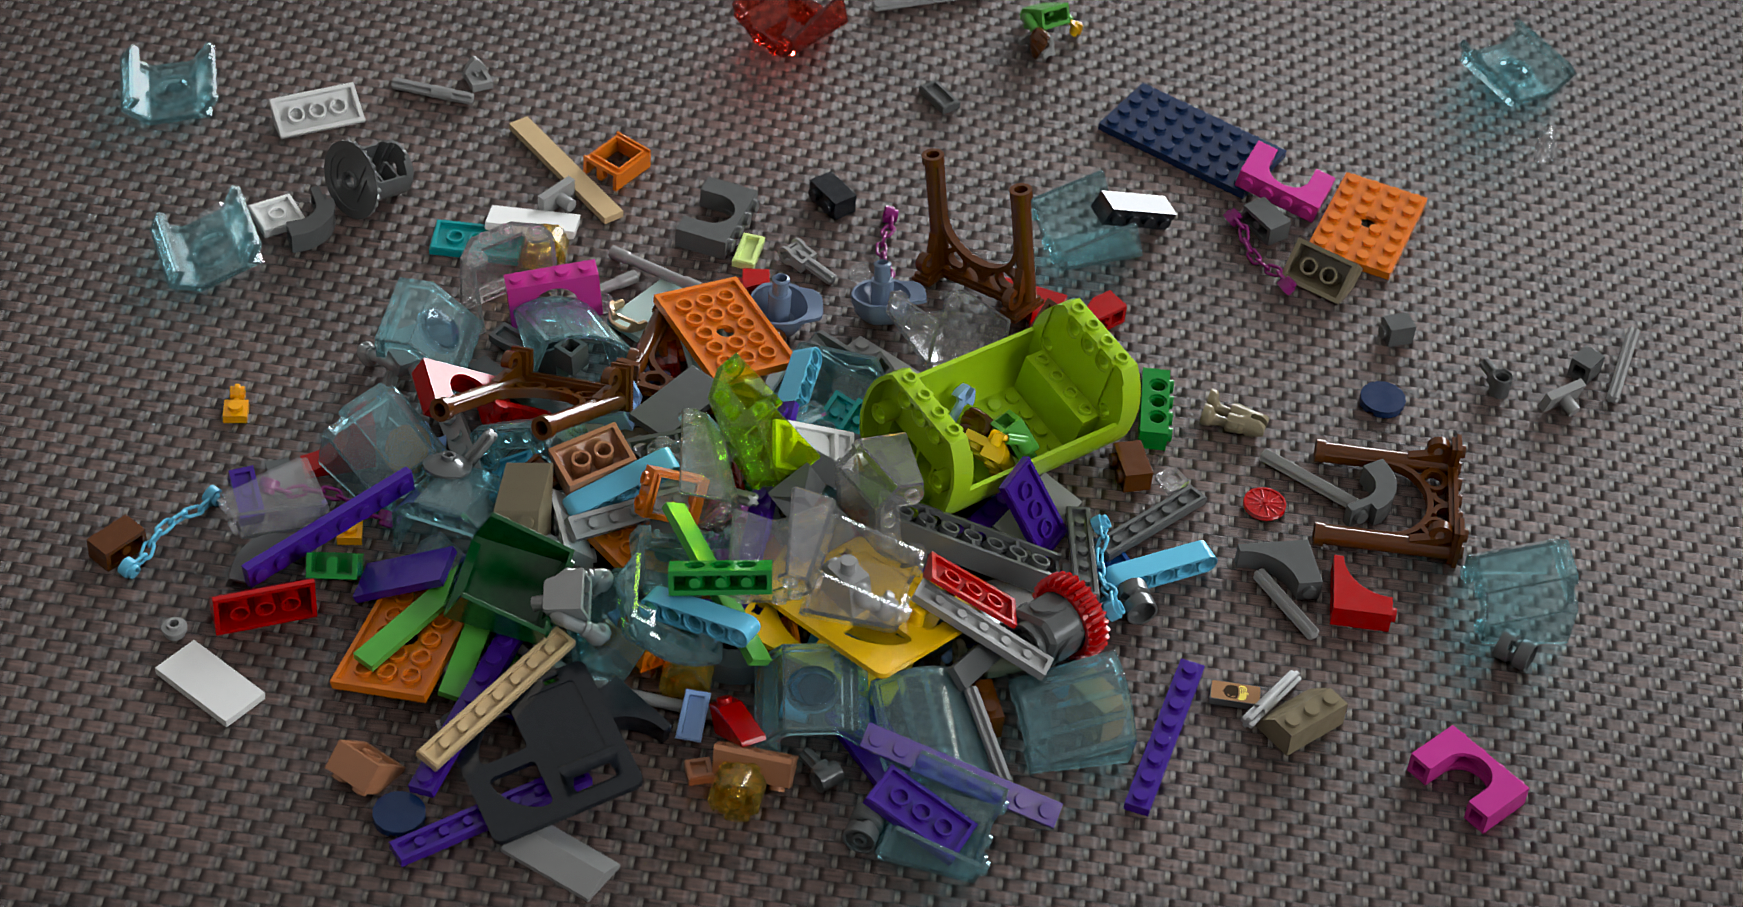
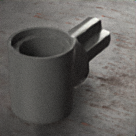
(1497, 379)
(823, 773)

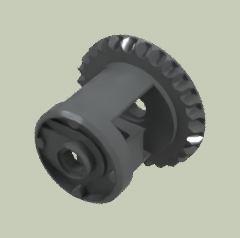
(371, 173)

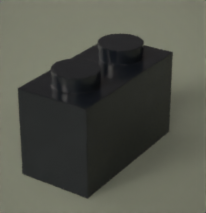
(832, 195)

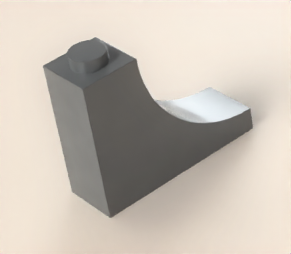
(1287, 561)

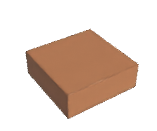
(698, 771)

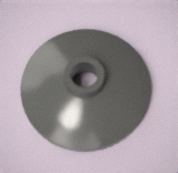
(447, 465)

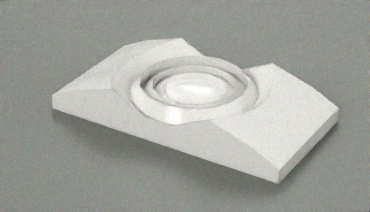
(827, 440)

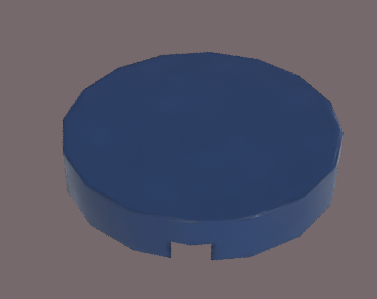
(1382, 399)
(398, 813)

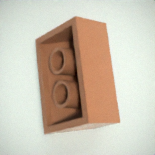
(590, 457)
(775, 766)

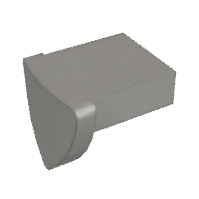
(477, 75)

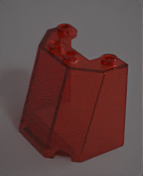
(789, 25)

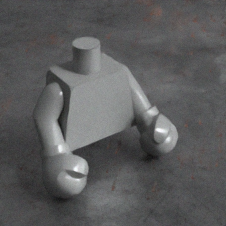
(396, 360)
(848, 570)
(568, 601)

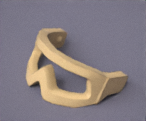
(633, 327)

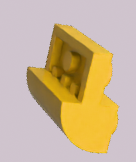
(994, 458)

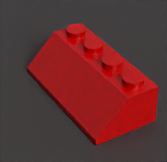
(263, 606)

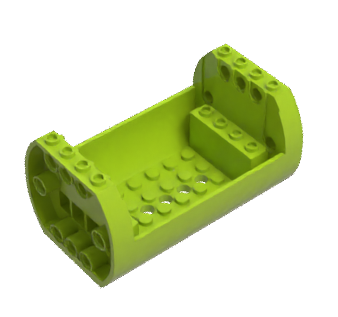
(1058, 376)

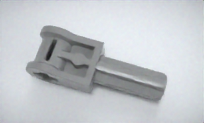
(803, 258)

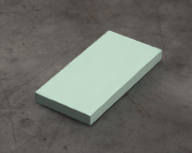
(641, 306)

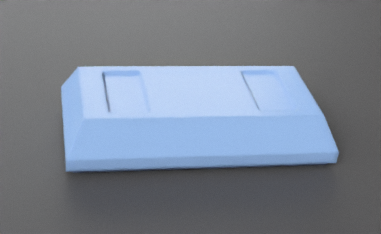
(693, 715)

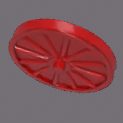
(1264, 504)

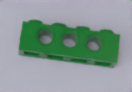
(1154, 408)
(720, 577)

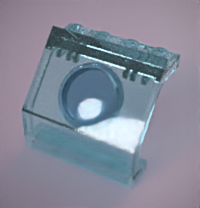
(428, 324)
(810, 693)

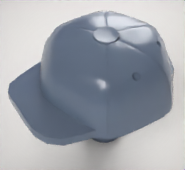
(872, 296)
(787, 304)

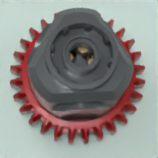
(1063, 619)

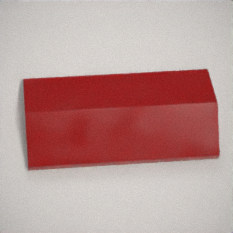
(971, 589)

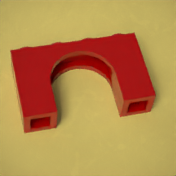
(438, 379)

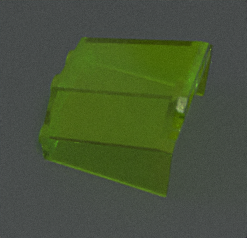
(754, 430)

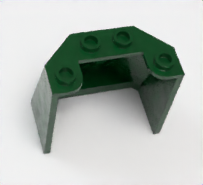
(500, 576)

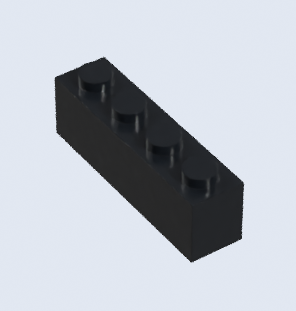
(1128, 208)

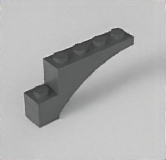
(560, 358)

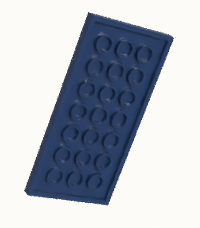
(1184, 137)

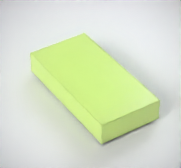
(748, 251)

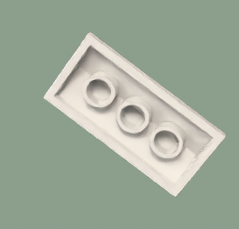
(316, 110)

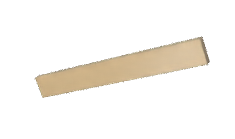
(563, 166)
(495, 699)

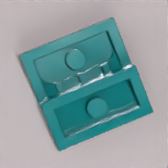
(843, 412)

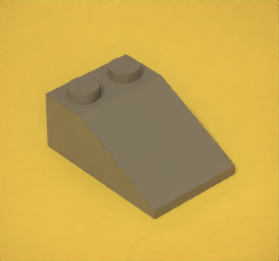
(527, 495)

